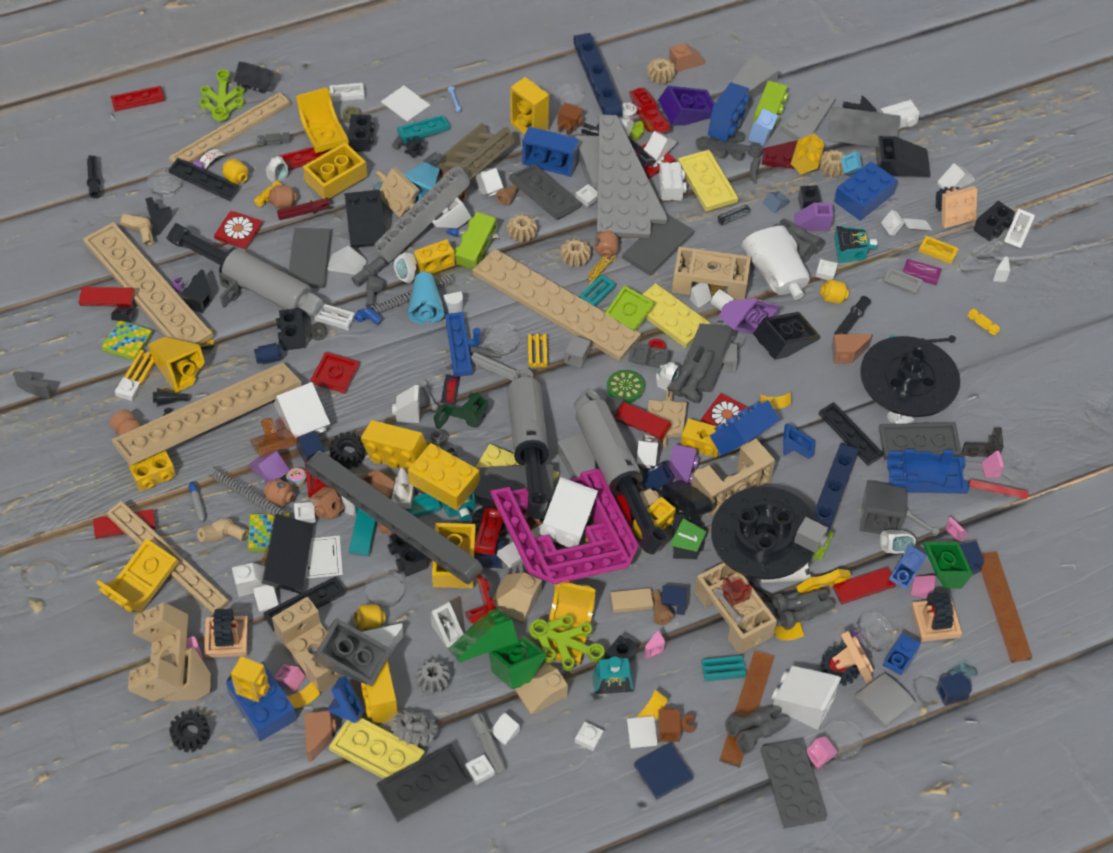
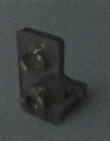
(978, 449)

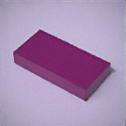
(922, 271)

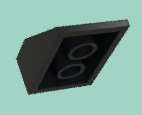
(364, 217)
(785, 334)

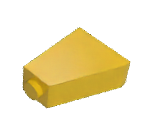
(177, 361)

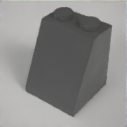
(882, 508)

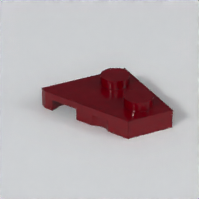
(779, 155)

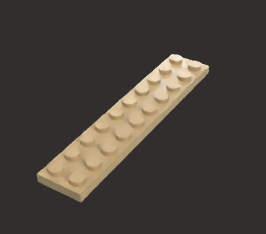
(152, 291)
(556, 304)
(205, 413)

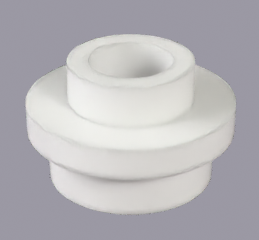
(628, 110)

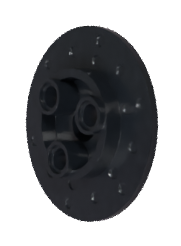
(910, 376)
(763, 545)

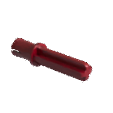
(305, 208)

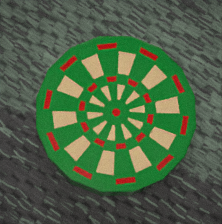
(625, 385)

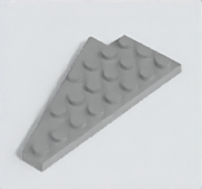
(624, 193)

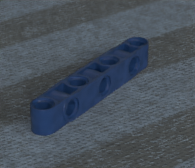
(597, 75)
(835, 485)

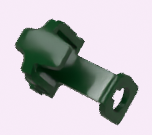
(468, 412)

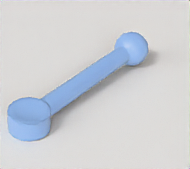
(451, 89)

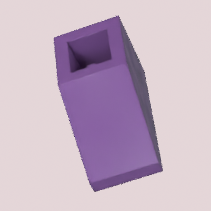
(815, 217)
(682, 463)

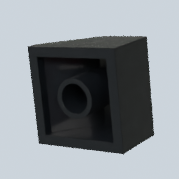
(252, 76)

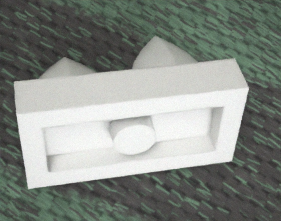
(403, 491)

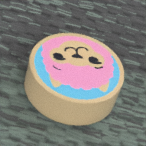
(296, 477)

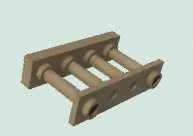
(483, 155)

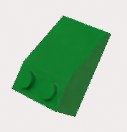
(485, 635)

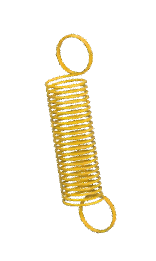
(602, 269)

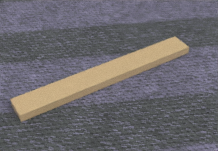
(233, 128)
(183, 572)

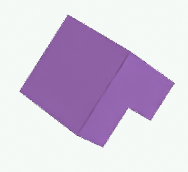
(269, 466)

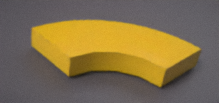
(830, 579)

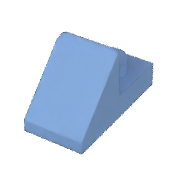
(762, 127)

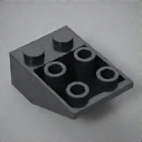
(902, 157)

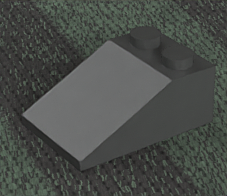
(351, 653)

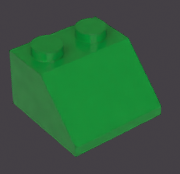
(948, 563)
(517, 662)

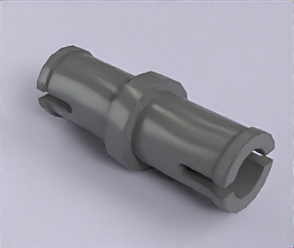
(367, 270)

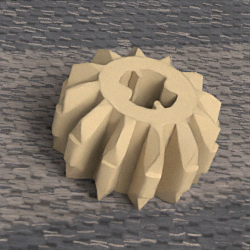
(661, 70)
(832, 163)
(522, 228)
(575, 252)

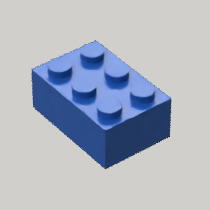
(729, 111)
(550, 151)
(865, 190)
(744, 427)
(271, 712)

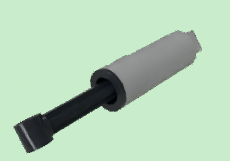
(251, 273)
(529, 436)
(616, 463)

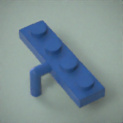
(459, 343)

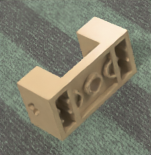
(693, 267)
(754, 469)
(757, 621)
(167, 632)
(299, 632)

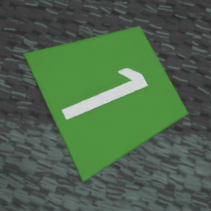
(688, 536)

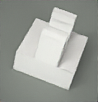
(899, 419)

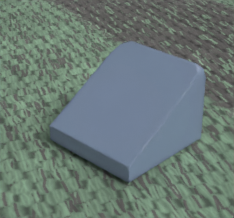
(775, 201)

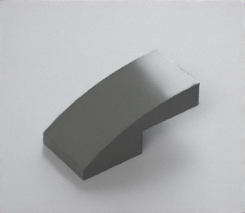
(648, 356)
(35, 387)

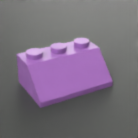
(747, 314)

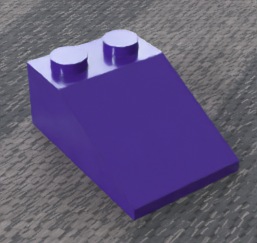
(686, 105)

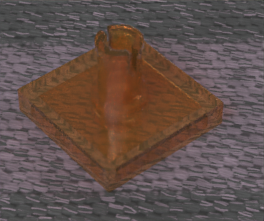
(272, 439)

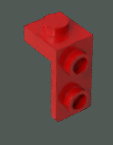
(488, 603)

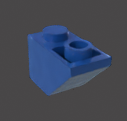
(907, 567)
(902, 654)

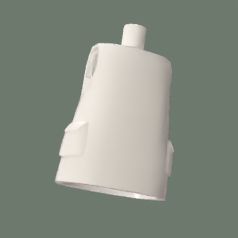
(777, 259)

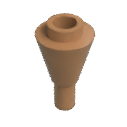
(506, 194)
(662, 613)

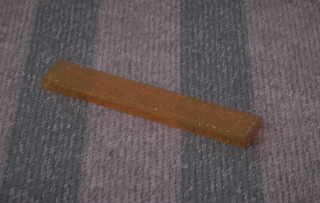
(1004, 608)
(748, 702)

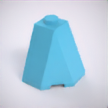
(423, 177)

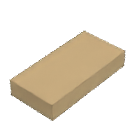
(631, 600)

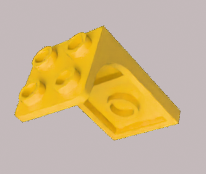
(320, 120)
(140, 577)
(580, 605)

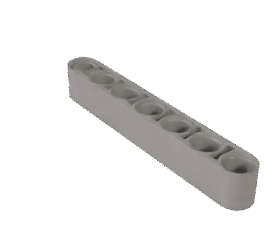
(422, 214)

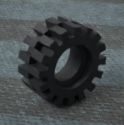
(347, 441)
(188, 720)

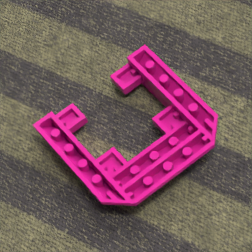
(609, 545)

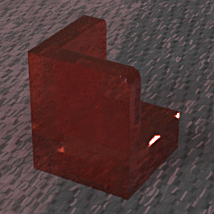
(736, 591)

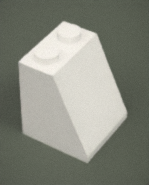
(302, 411)
(568, 512)
(806, 695)

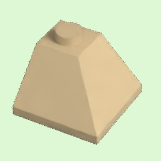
(517, 595)
(196, 679)
(543, 690)

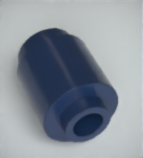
(268, 353)

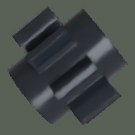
(418, 146)

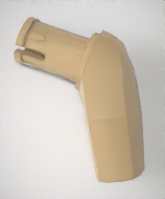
(140, 225)
(220, 530)

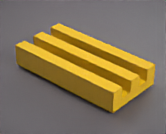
(937, 251)
(537, 338)
(135, 364)

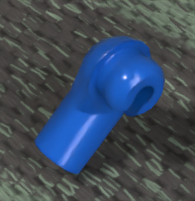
(368, 313)

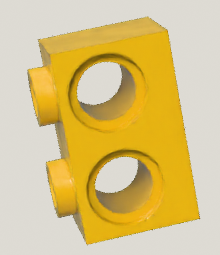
(807, 153)
(435, 257)
(152, 471)
(661, 515)
(250, 679)

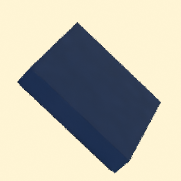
(663, 771)

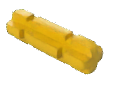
(264, 196)
(984, 322)

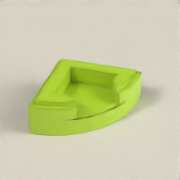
(637, 130)

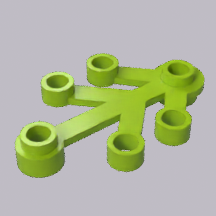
(220, 112)
(564, 639)

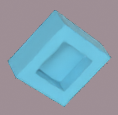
(851, 163)

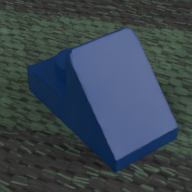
(797, 441)
(345, 701)

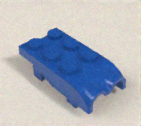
(927, 472)

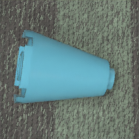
(425, 300)

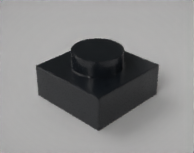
(123, 313)

